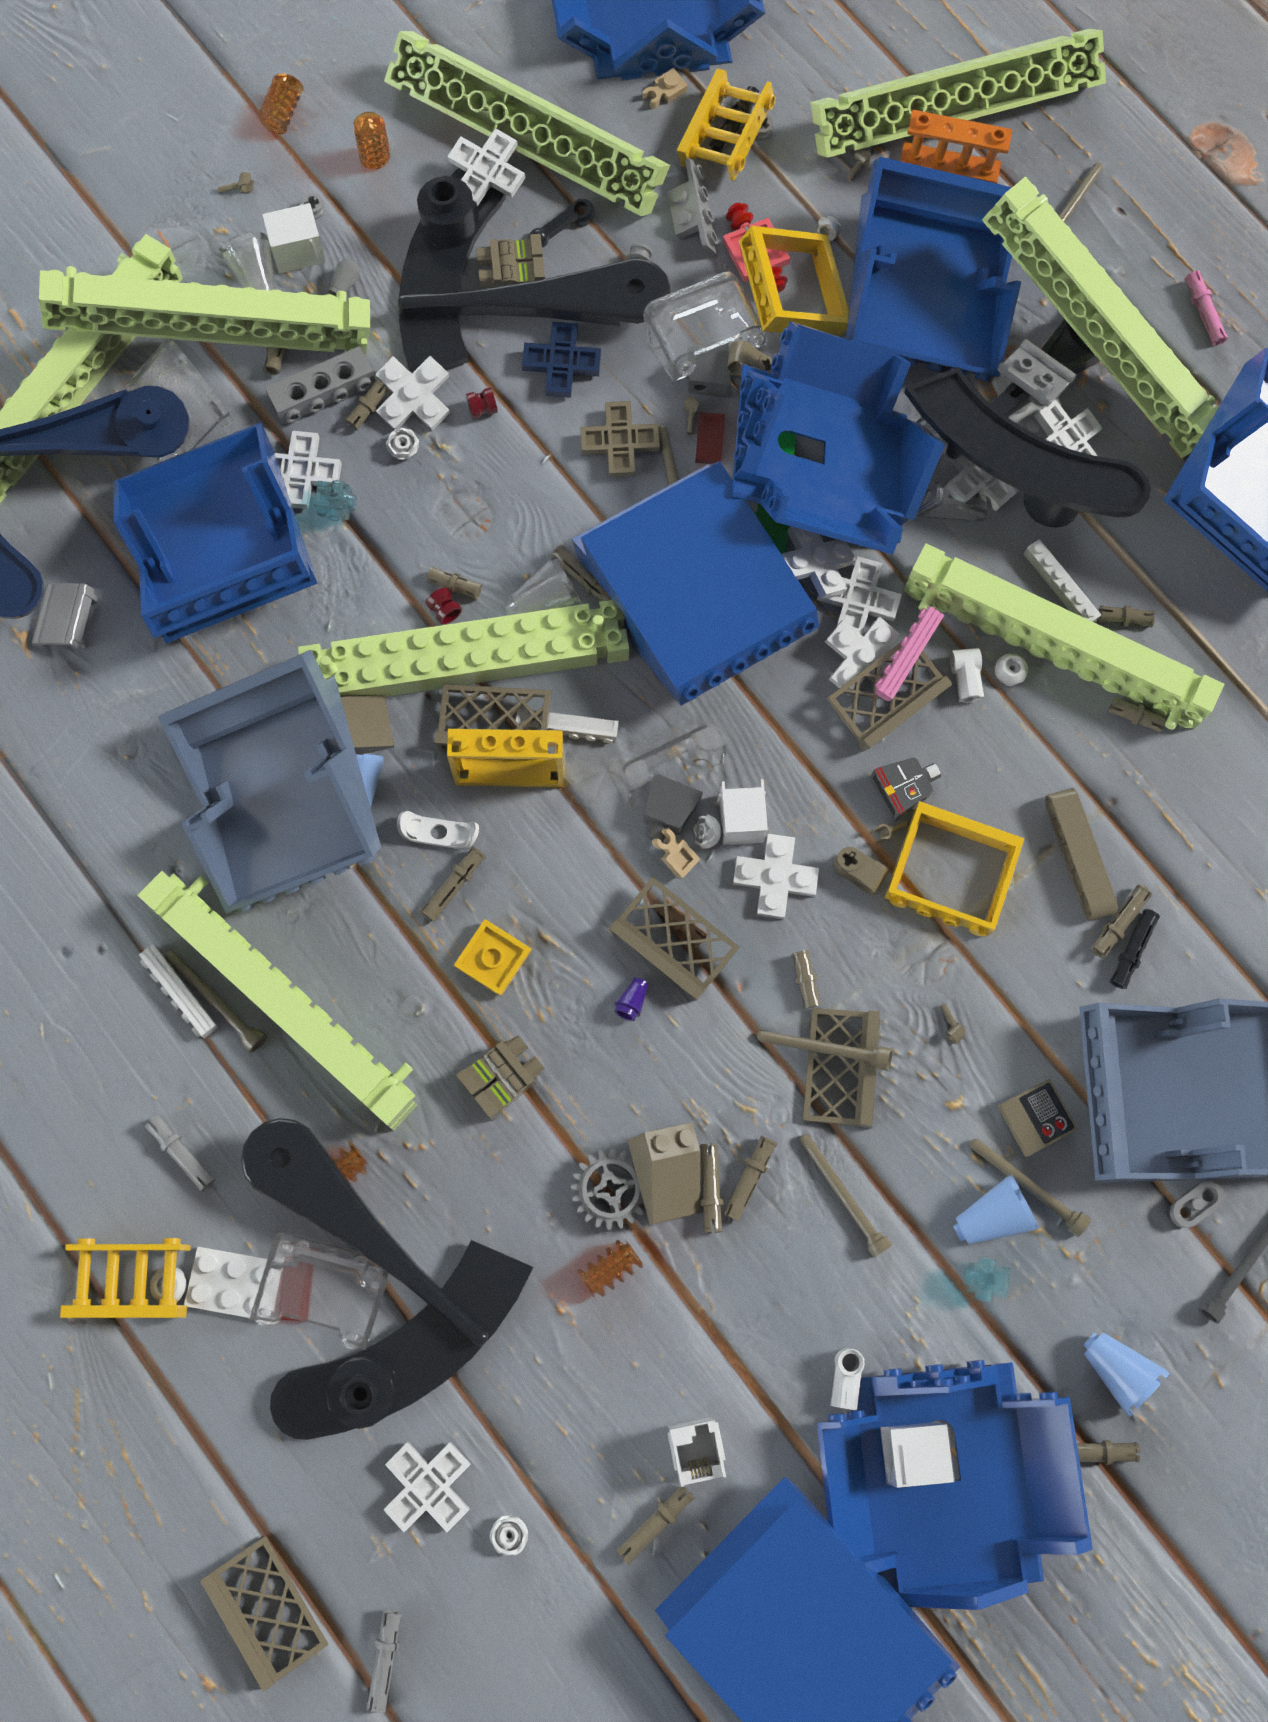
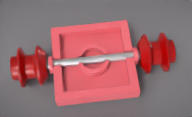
(741, 220)

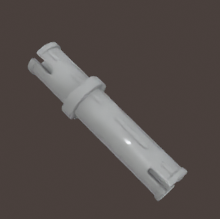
(172, 1144)
(385, 1653)

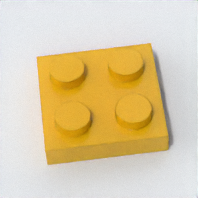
(492, 957)

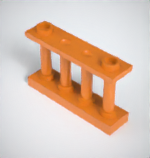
(960, 132)

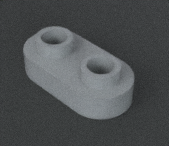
(1195, 1204)

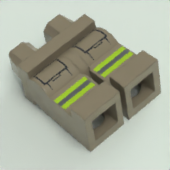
(511, 262)
(502, 1066)

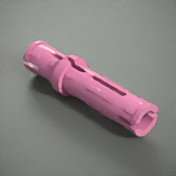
(1202, 299)

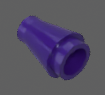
(631, 1001)

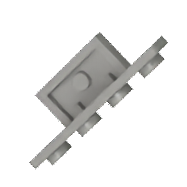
(691, 208)

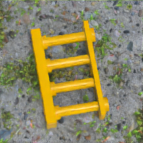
(711, 108)
(138, 1307)

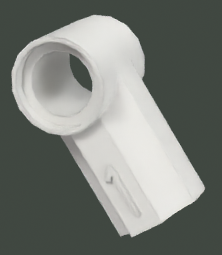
(967, 666)
(846, 1383)

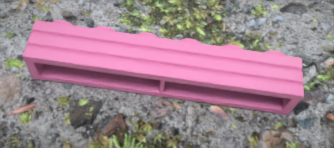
(908, 654)

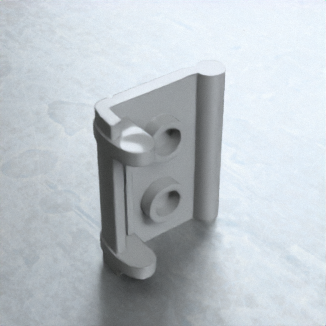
(1036, 373)
(64, 615)

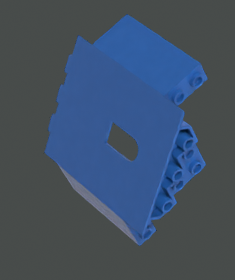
(653, 35)
(872, 458)
(970, 1537)

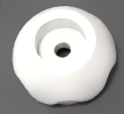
(399, 437)
(1003, 671)
(707, 831)
(156, 1284)
(511, 1545)

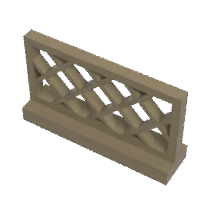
(896, 715)
(441, 737)
(663, 960)
(867, 1072)
(238, 1626)

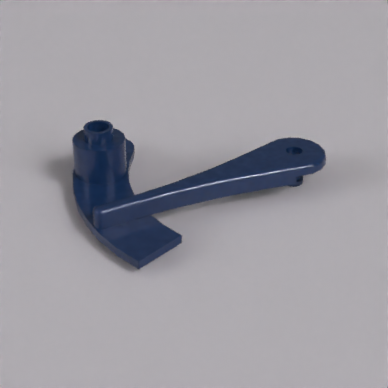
(126, 423)

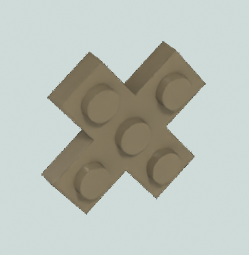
(620, 439)

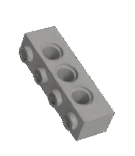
(329, 374)

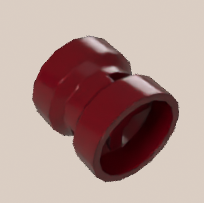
(481, 403)
(444, 606)

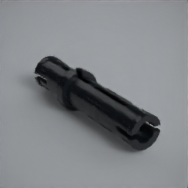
(730, 125)
(1131, 957)

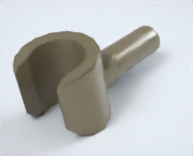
(862, 157)
(244, 184)
(691, 405)
(886, 831)
(957, 1031)

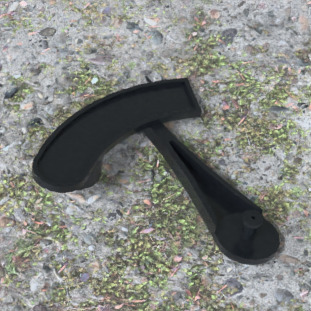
(436, 264)
(1053, 477)
(364, 1387)

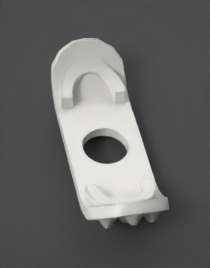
(419, 828)

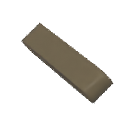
(1081, 854)

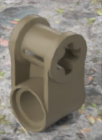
(744, 353)
(862, 871)

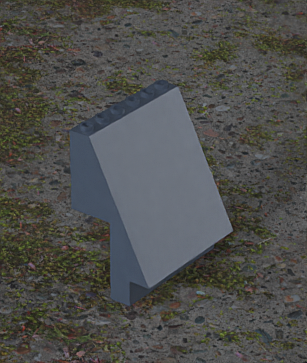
(272, 783)
(1177, 1090)

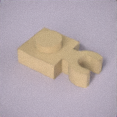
(666, 87)
(677, 855)

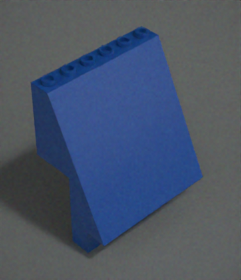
(931, 270)
(1226, 475)
(211, 534)
(697, 582)
(801, 1626)

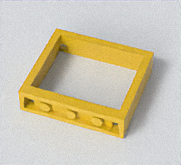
(764, 288)
(506, 757)
(969, 829)

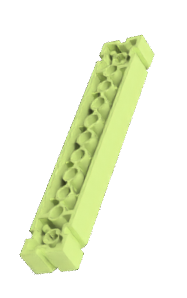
(960, 91)
(540, 127)
(202, 312)
(1102, 315)
(77, 360)
(1062, 638)
(475, 651)
(285, 1006)

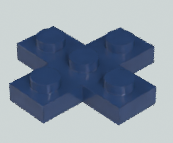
(561, 359)

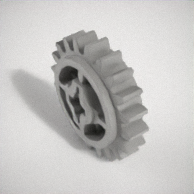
(585, 1196)

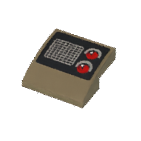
(1037, 1117)

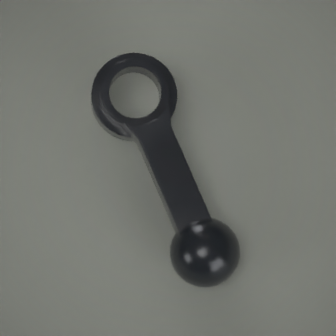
(565, 219)

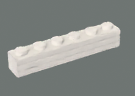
(1060, 581)
(575, 726)
(179, 992)

